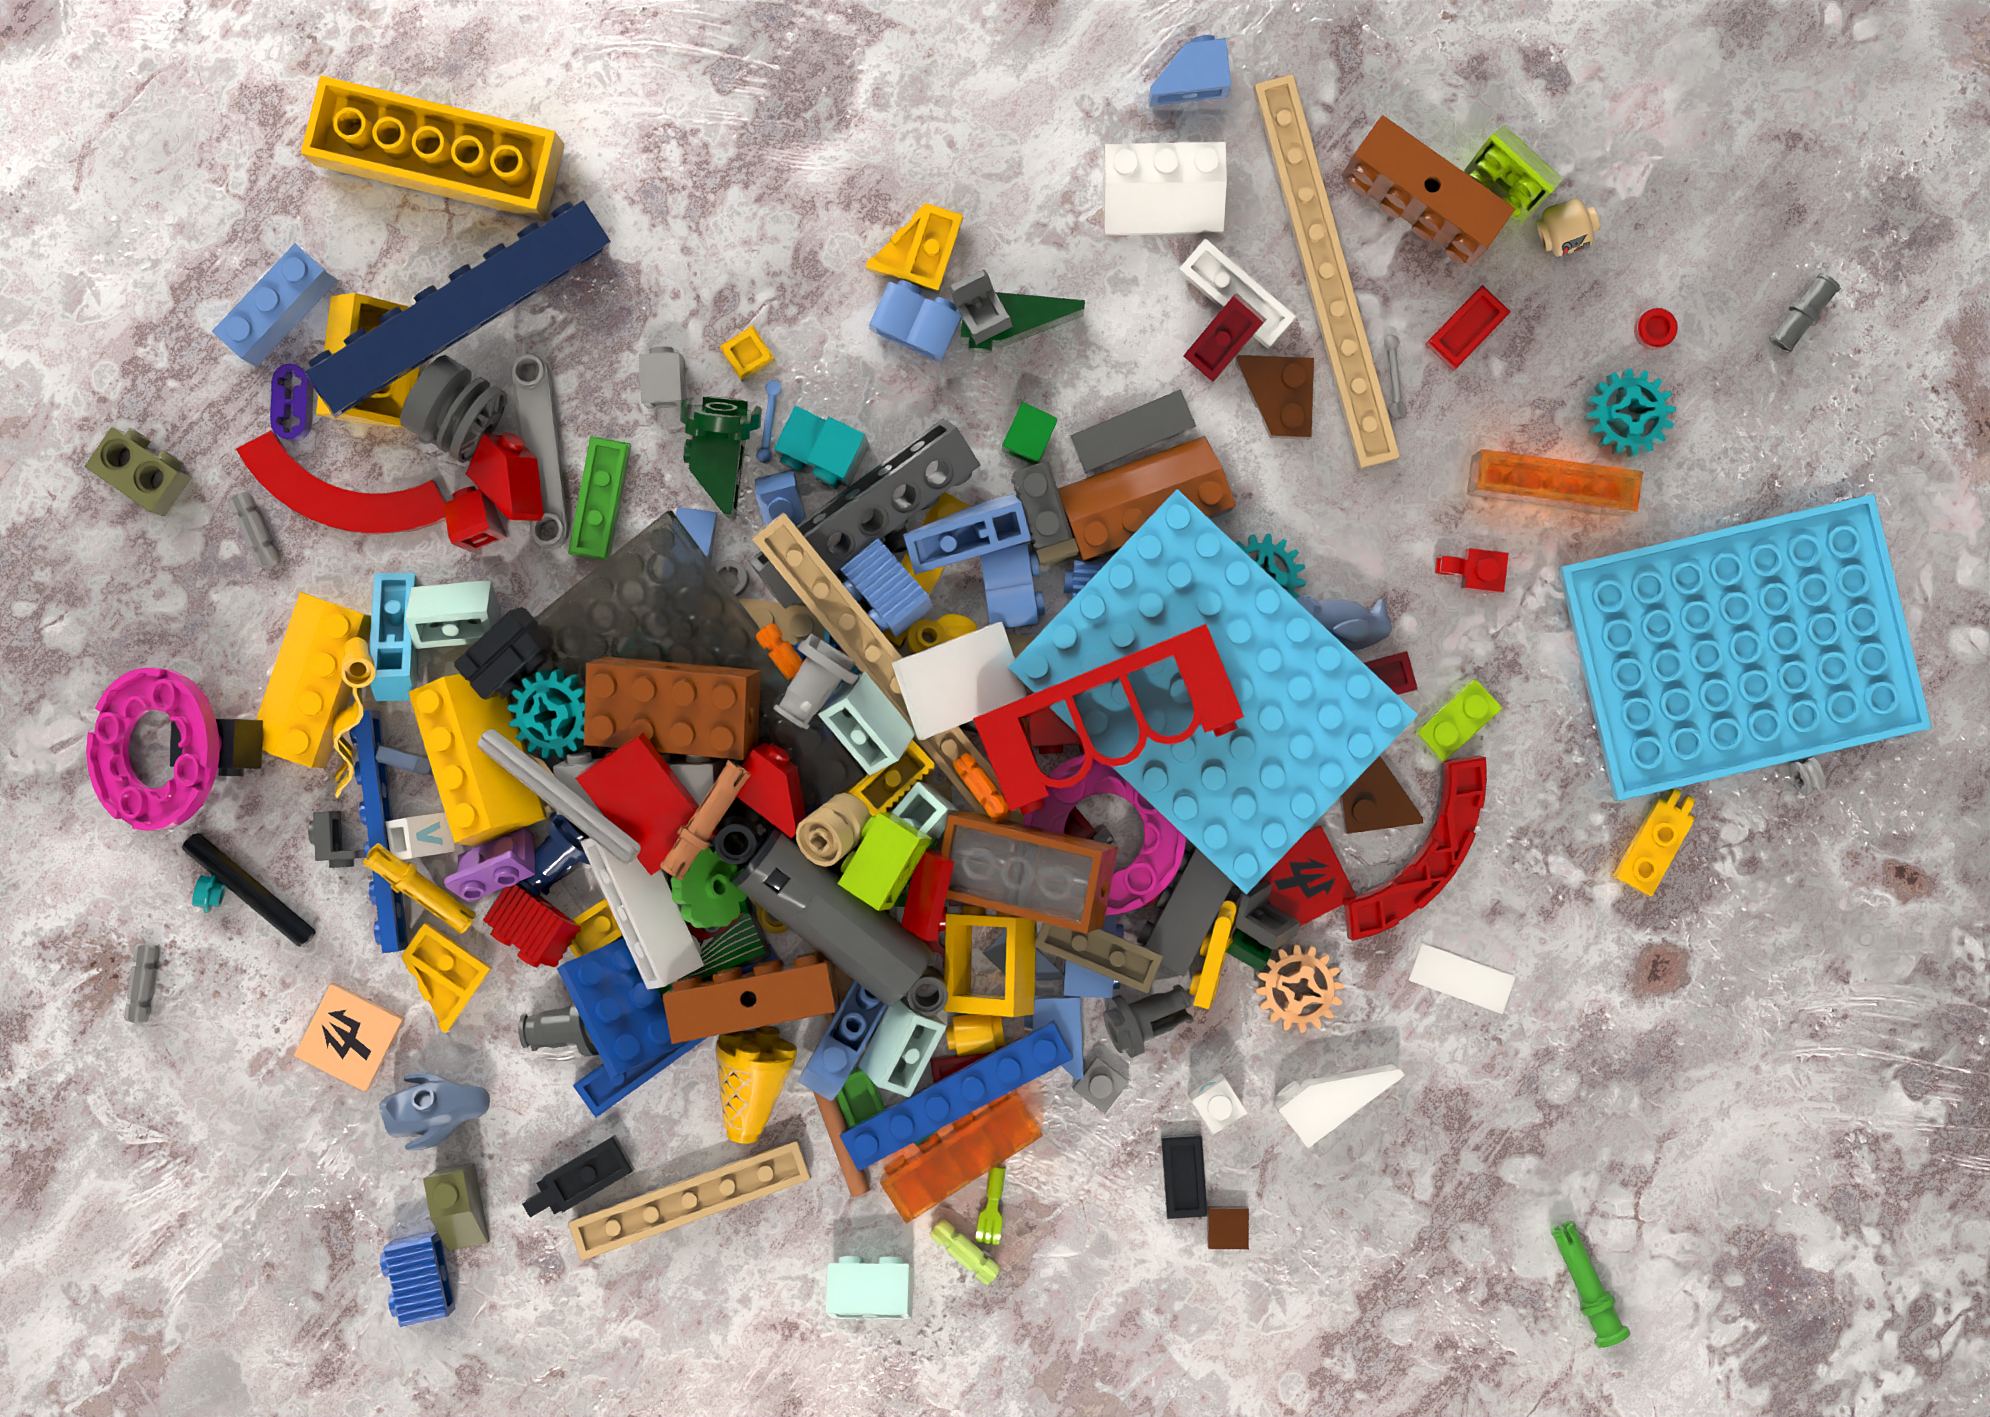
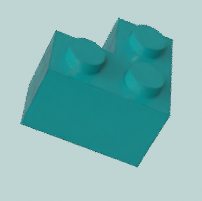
(823, 447)

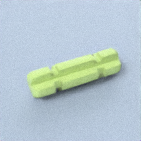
(965, 1251)

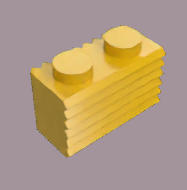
(890, 785)

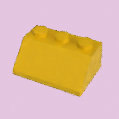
(345, 316)

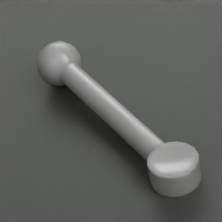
(1398, 407)

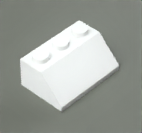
(1164, 188)

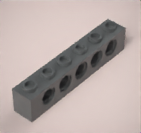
(876, 490)

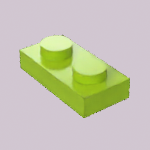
(1458, 720)

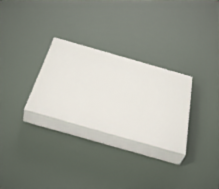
(958, 680)

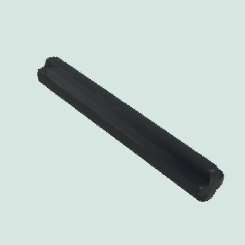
(248, 889)

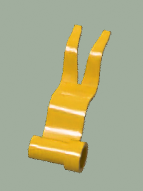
(357, 672)

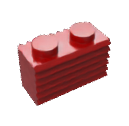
(531, 925)

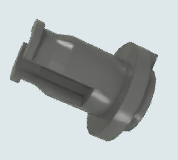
(1145, 1019)
(555, 1030)

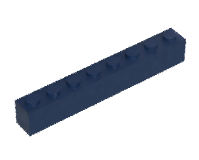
(457, 309)

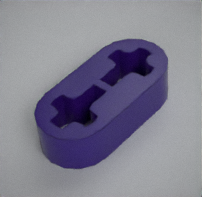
(281, 403)

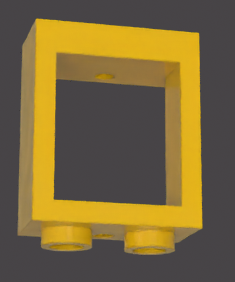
(1019, 964)

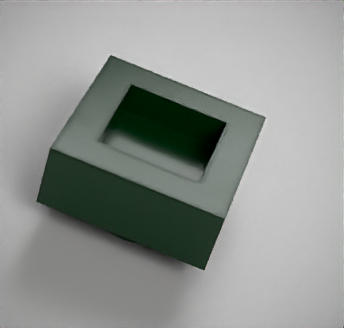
(1248, 950)

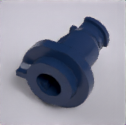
(556, 854)

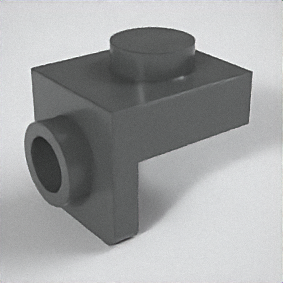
(980, 306)
(326, 836)
(1263, 920)

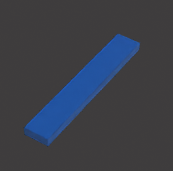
(602, 1092)

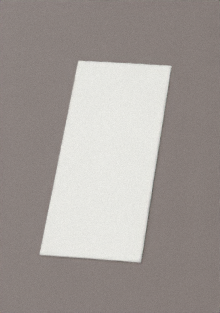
(1462, 978)

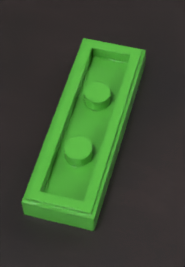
(599, 498)

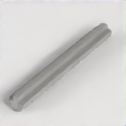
(559, 796)

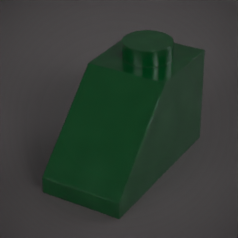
(717, 467)

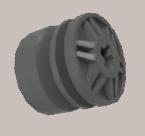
(452, 408)

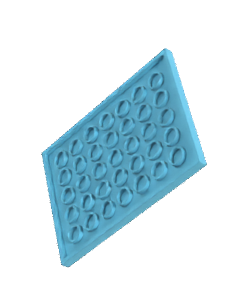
(1744, 647)
(1305, 698)

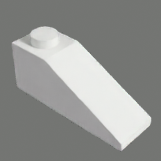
(1328, 1101)

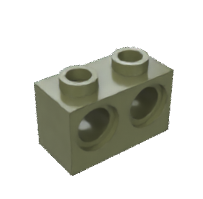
(136, 475)

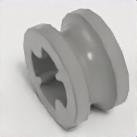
(742, 575)
(1808, 775)

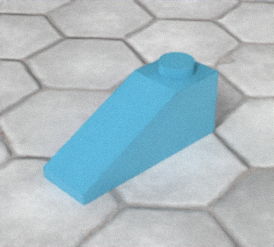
(390, 638)

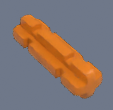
(780, 652)
(982, 787)

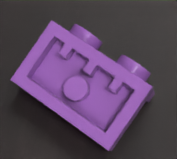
(494, 865)

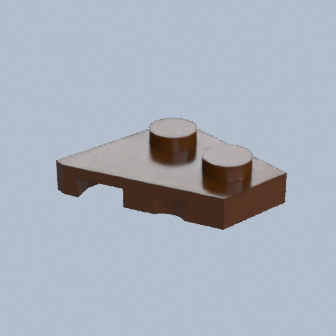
(1281, 393)
(1377, 802)

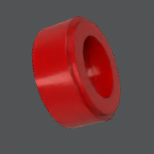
(1655, 328)

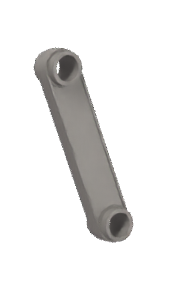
(539, 431)

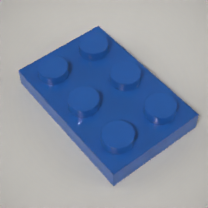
(616, 1007)

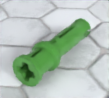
(1595, 1301)

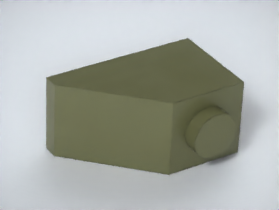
(456, 1206)

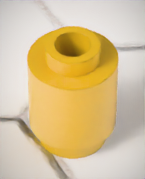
(975, 1034)

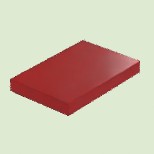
(641, 798)

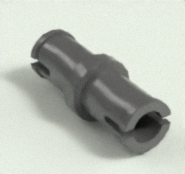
(1804, 313)

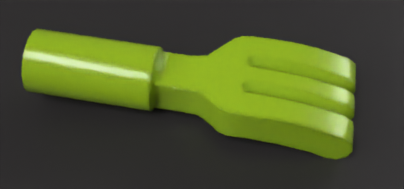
(990, 1218)

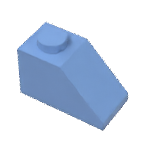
(1194, 74)
(1067, 1016)

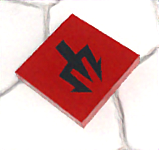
(1308, 879)

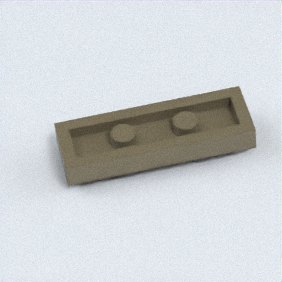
(1102, 954)

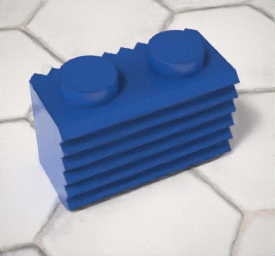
(417, 1279)

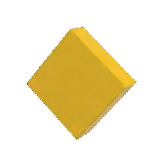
(747, 353)

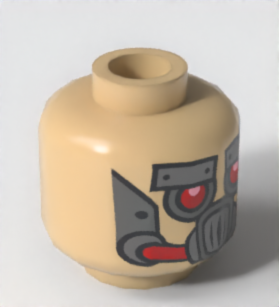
(1568, 227)

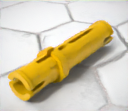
(412, 883)

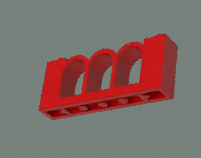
(1011, 752)

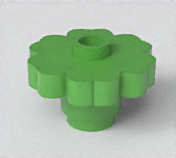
(707, 893)

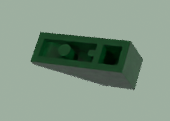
(1028, 317)

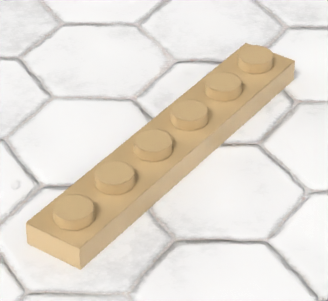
(689, 1199)

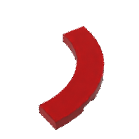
(335, 506)
(1435, 861)

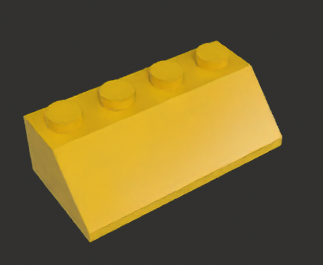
(308, 682)
(475, 791)

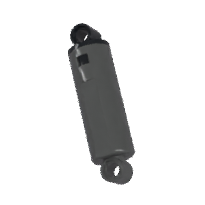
(829, 918)

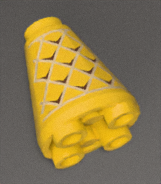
(750, 1078)

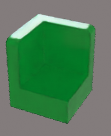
(1029, 434)

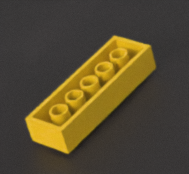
(432, 147)

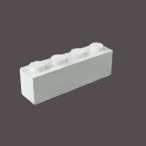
(646, 917)

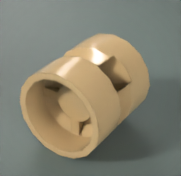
(832, 829)

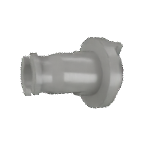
(815, 680)

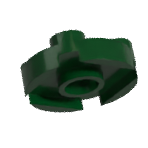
(720, 415)

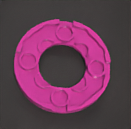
(109, 757)
(1162, 844)

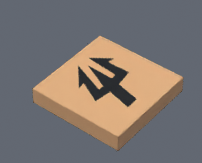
(349, 1037)

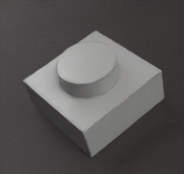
(1100, 1085)

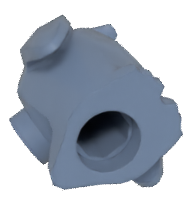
(1350, 620)
(431, 1109)

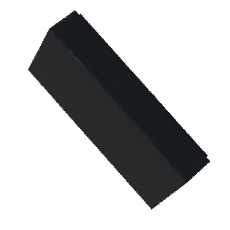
(1184, 1176)

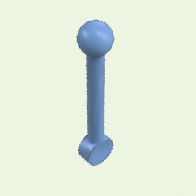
(773, 389)

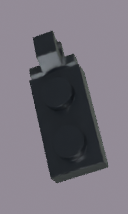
(580, 1178)

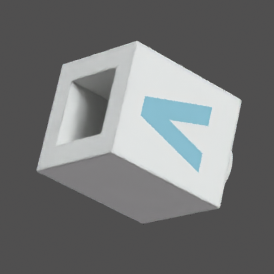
(420, 836)
(1217, 1103)

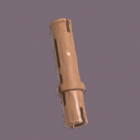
(704, 821)

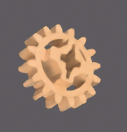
(1293, 1006)

